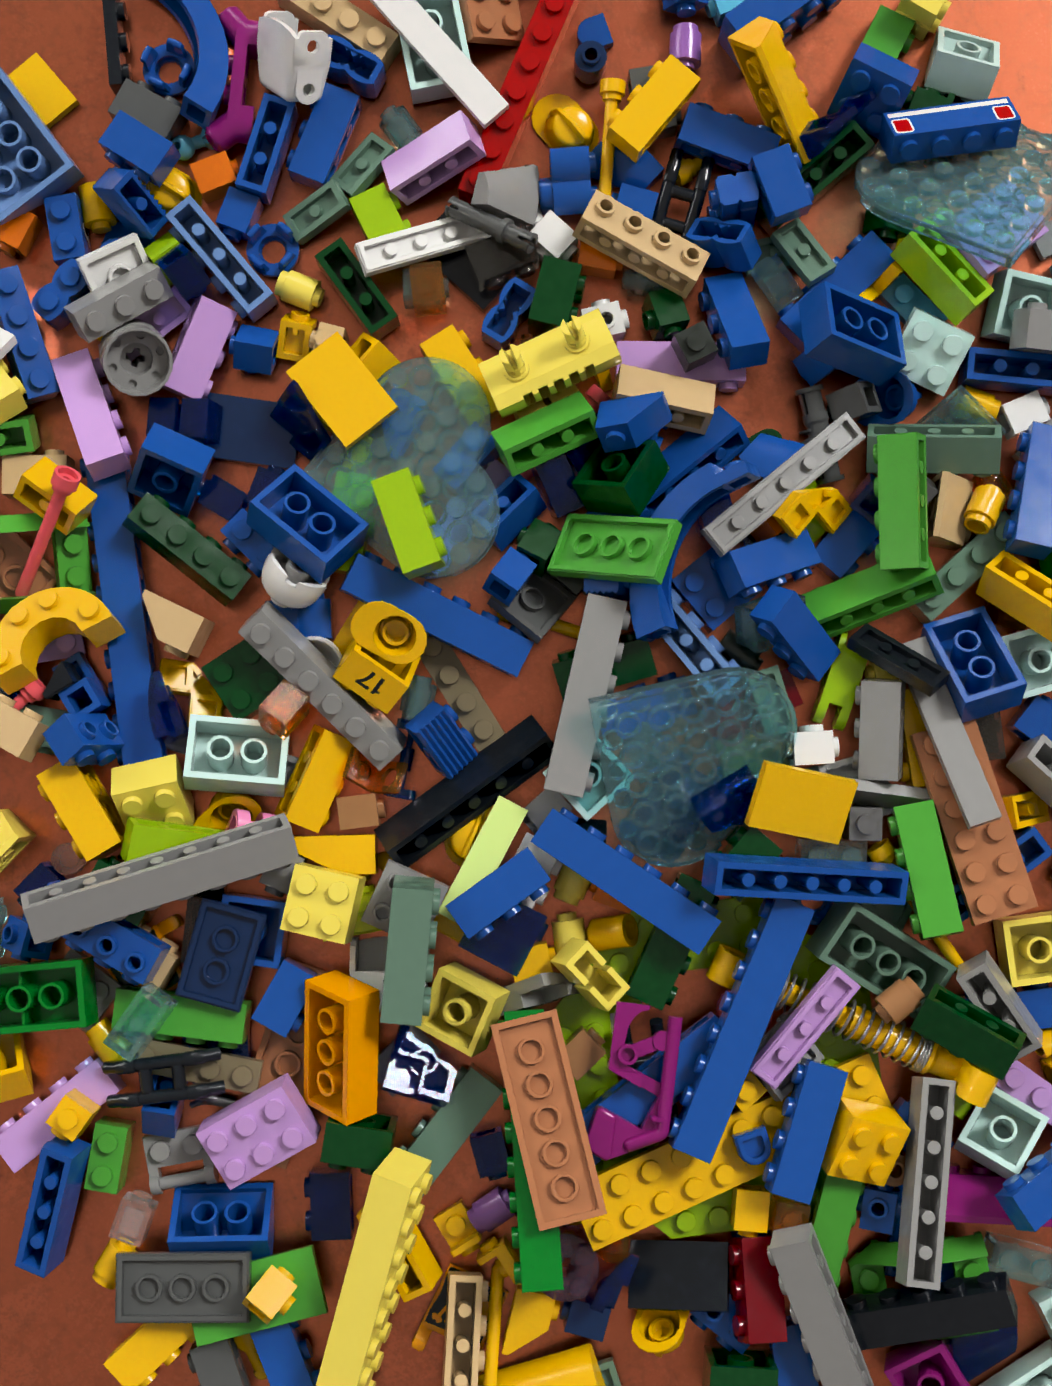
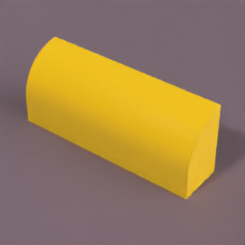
(565, 1368)

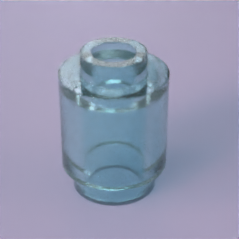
(399, 126)
(637, 284)
(417, 696)

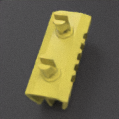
(550, 362)

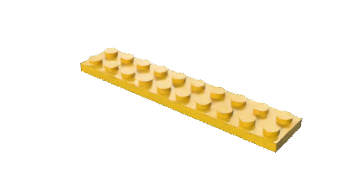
(670, 1181)

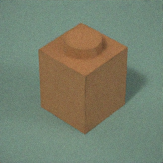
(360, 811)
(584, 1050)

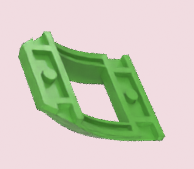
(69, 553)
(965, 1252)

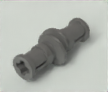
(816, 420)

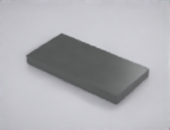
(183, 1287)

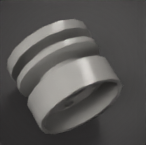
(147, 372)

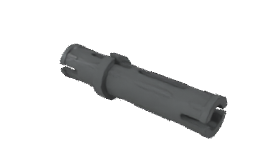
(502, 229)

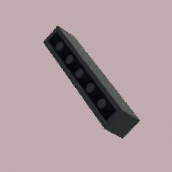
(471, 792)
(928, 1314)

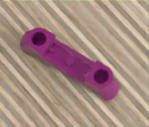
(238, 121)

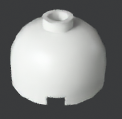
(288, 583)

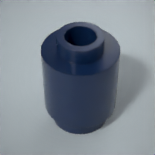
(590, 62)

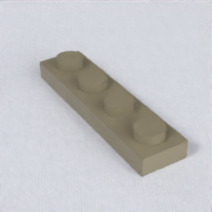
(461, 693)
(237, 1071)

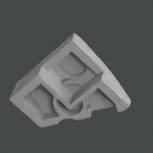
(509, 193)
(538, 991)

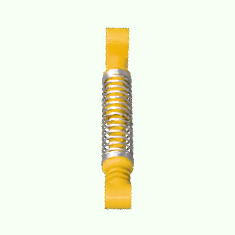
(869, 1029)

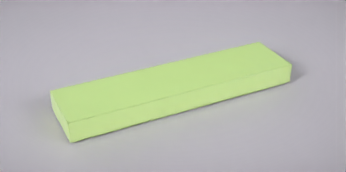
(487, 849)

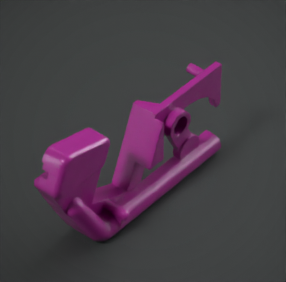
(612, 1134)

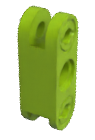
(839, 685)

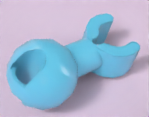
(187, 145)

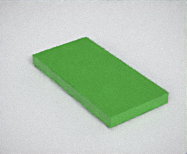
(615, 548)
(309, 1296)

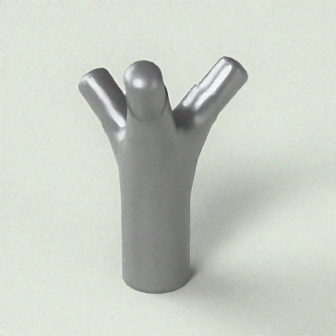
(219, 1100)

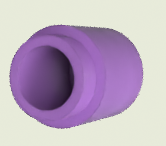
(686, 44)
(490, 1210)

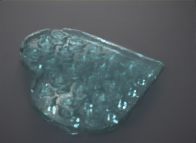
(971, 201)
(441, 437)
(677, 740)

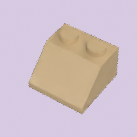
(947, 511)
(176, 626)

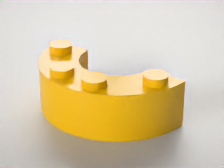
(41, 620)

